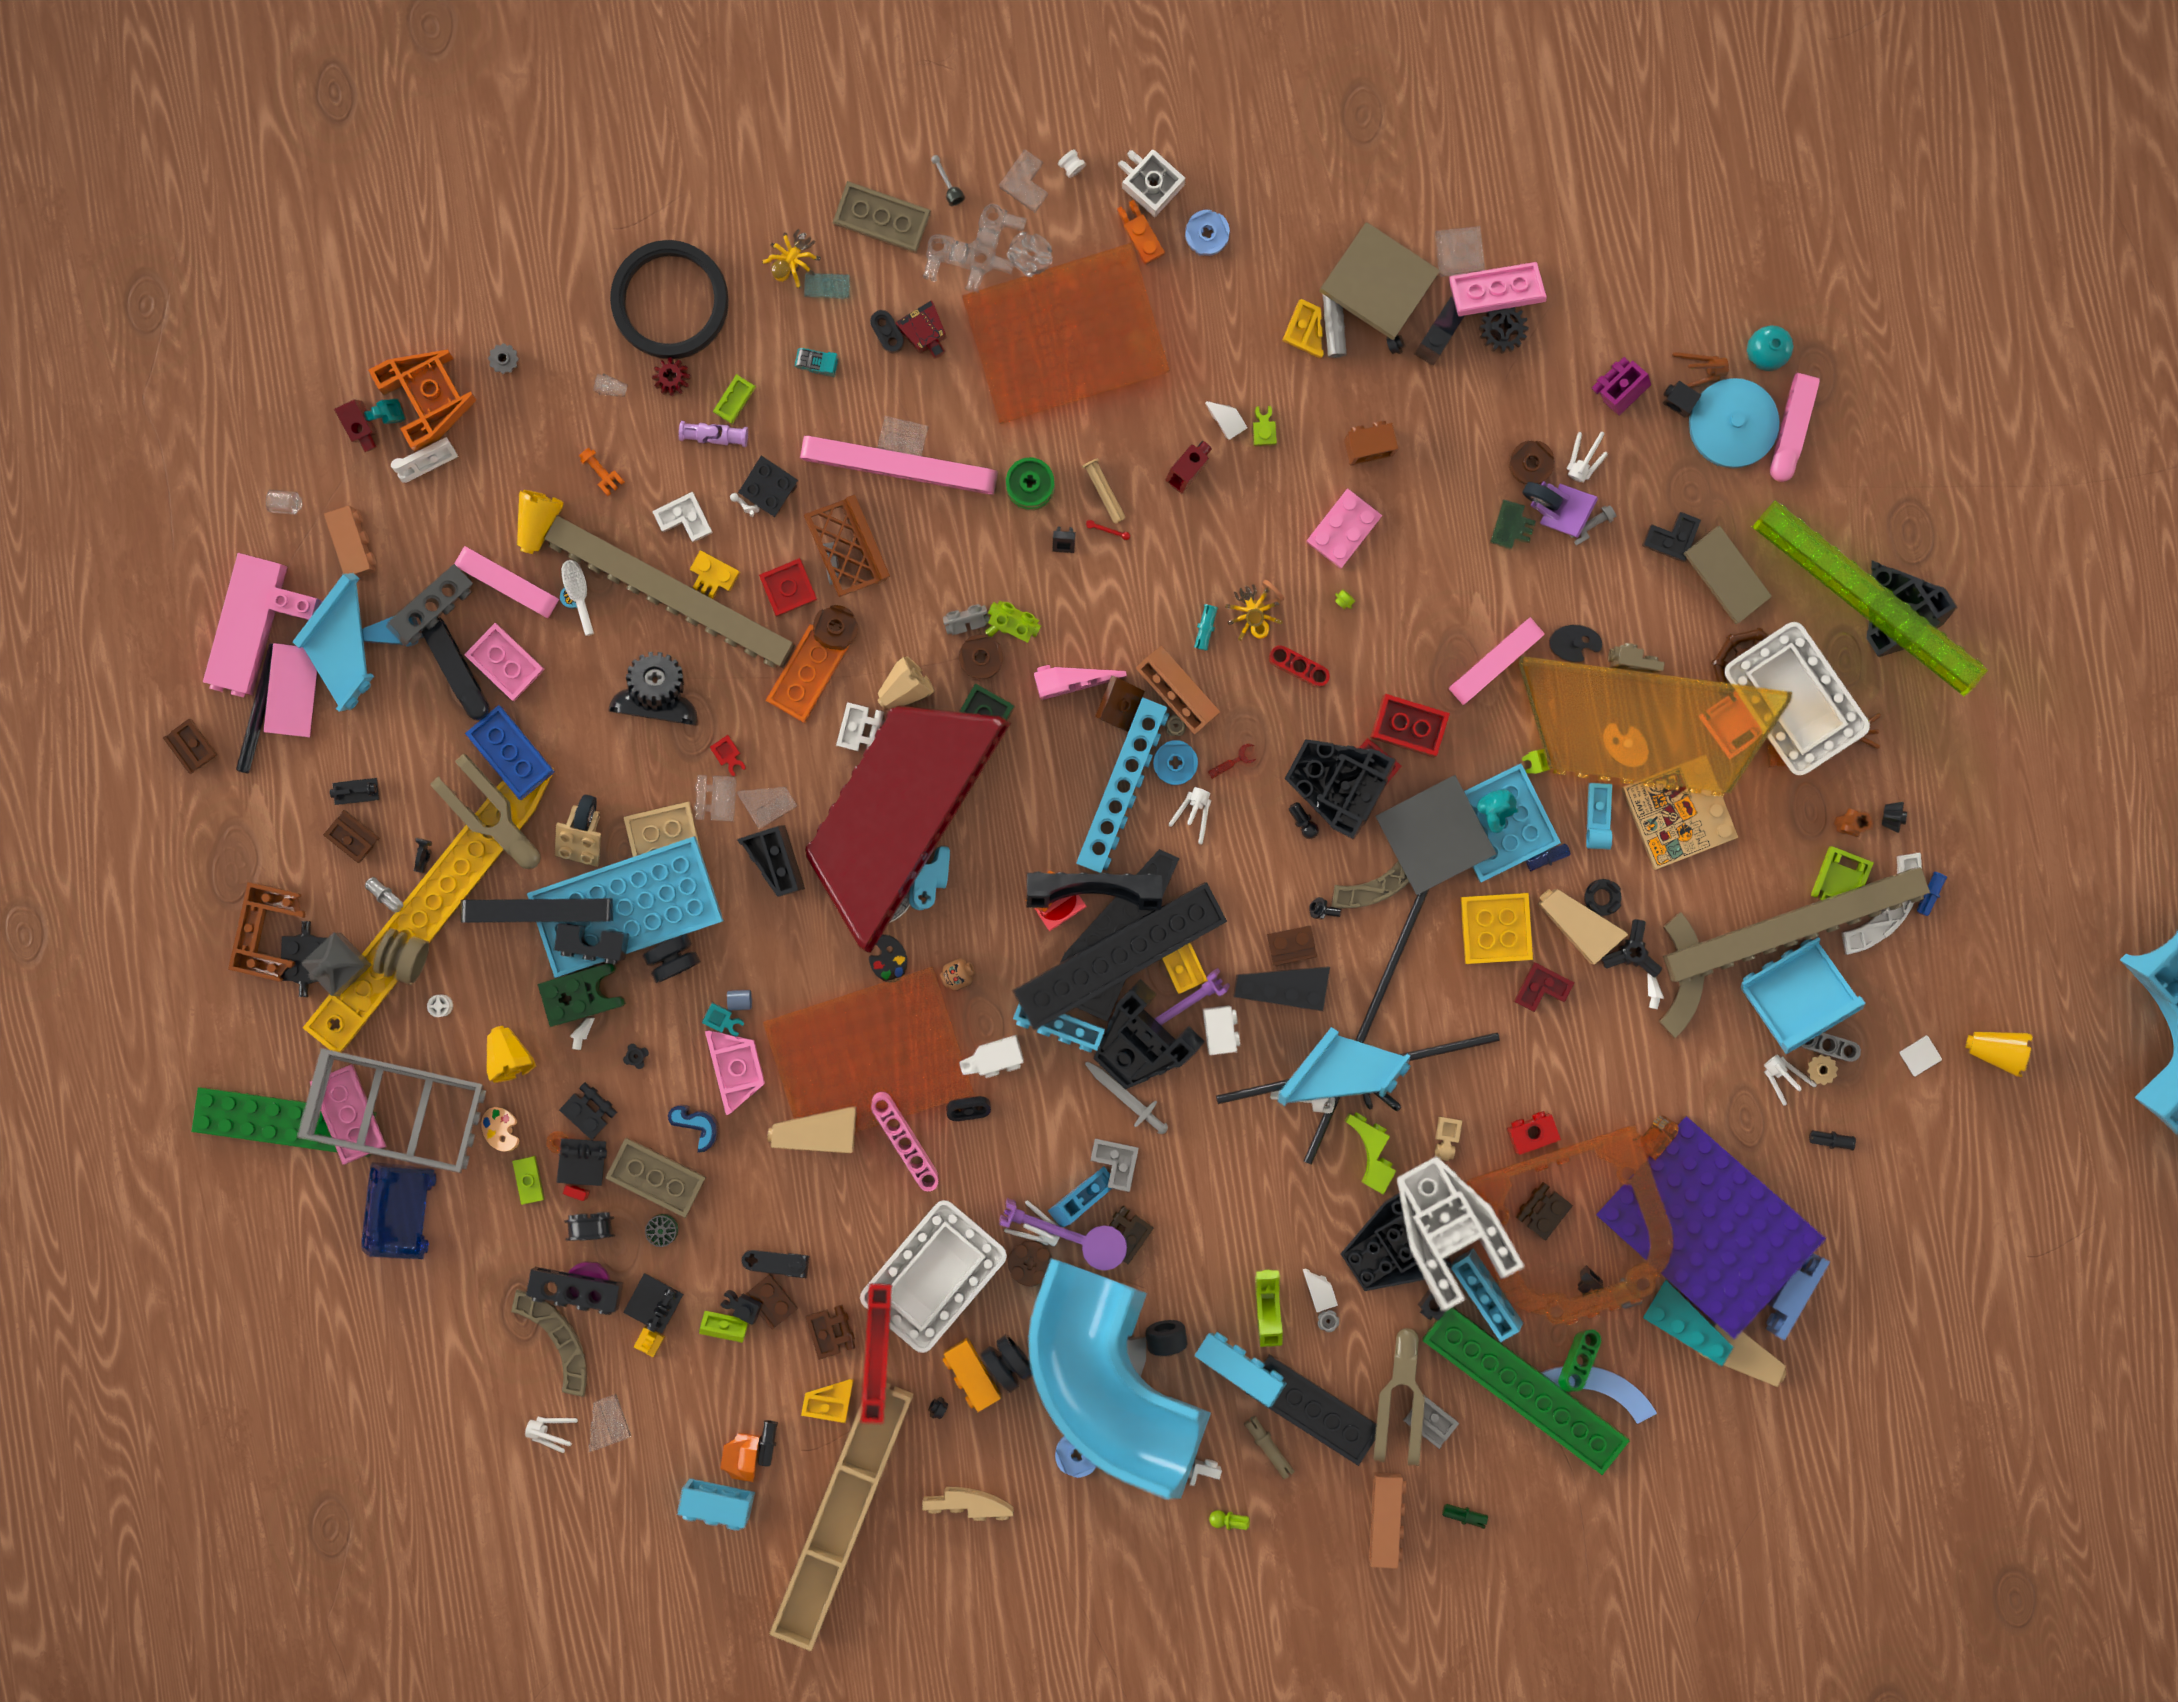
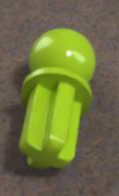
(1219, 1519)

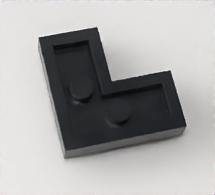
(1676, 542)

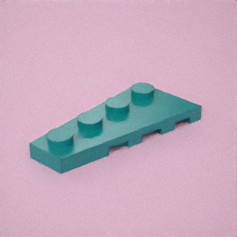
(1681, 1320)

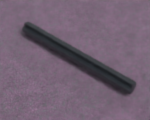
(256, 717)

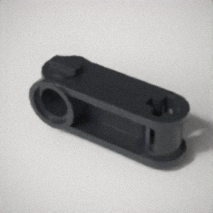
(777, 1263)

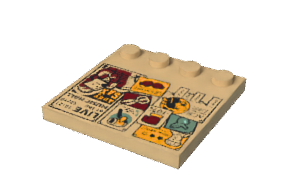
(1677, 822)

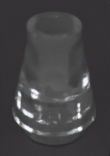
(609, 386)

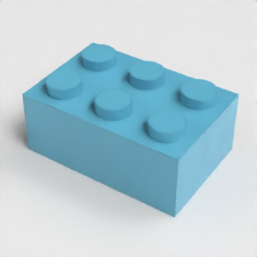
(716, 1504)

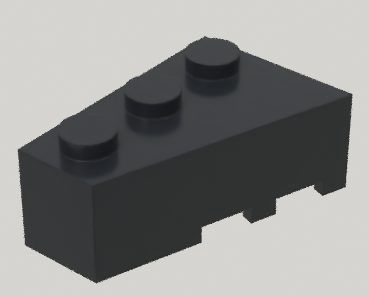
(775, 859)

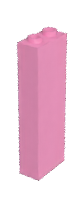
(244, 625)

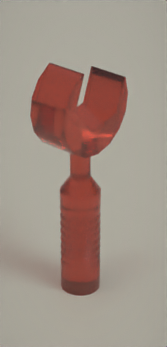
(1230, 763)

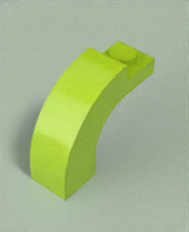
(1268, 1308)

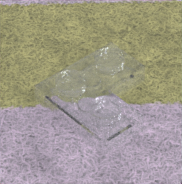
(1019, 183)

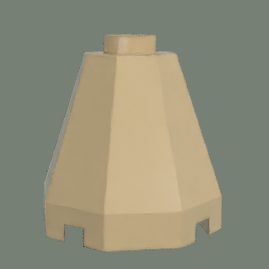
(904, 685)

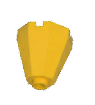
(506, 1056)

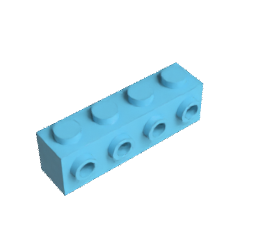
(1068, 1030)
(1240, 1369)

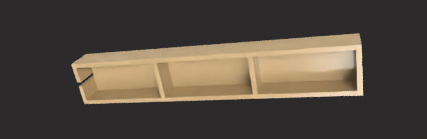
(838, 1523)

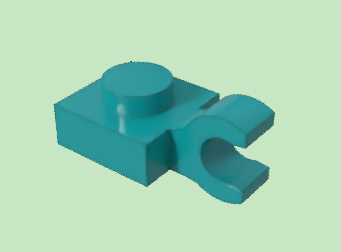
(388, 410)

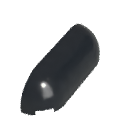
(681, 712)

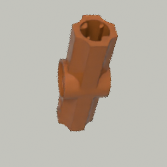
(1853, 822)

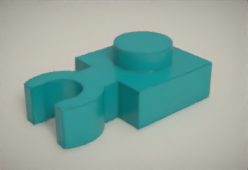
(719, 1018)

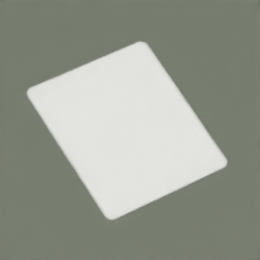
(1920, 1055)

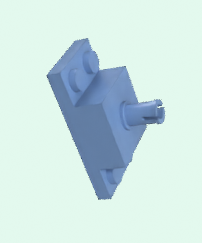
(1794, 1296)

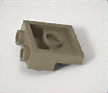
(1630, 658)

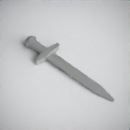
(1143, 1112)

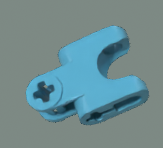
(931, 877)

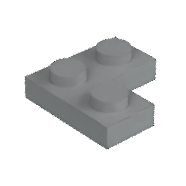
(1122, 1160)

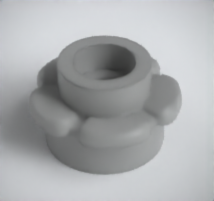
(1334, 1321)

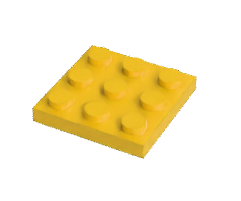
(1496, 928)

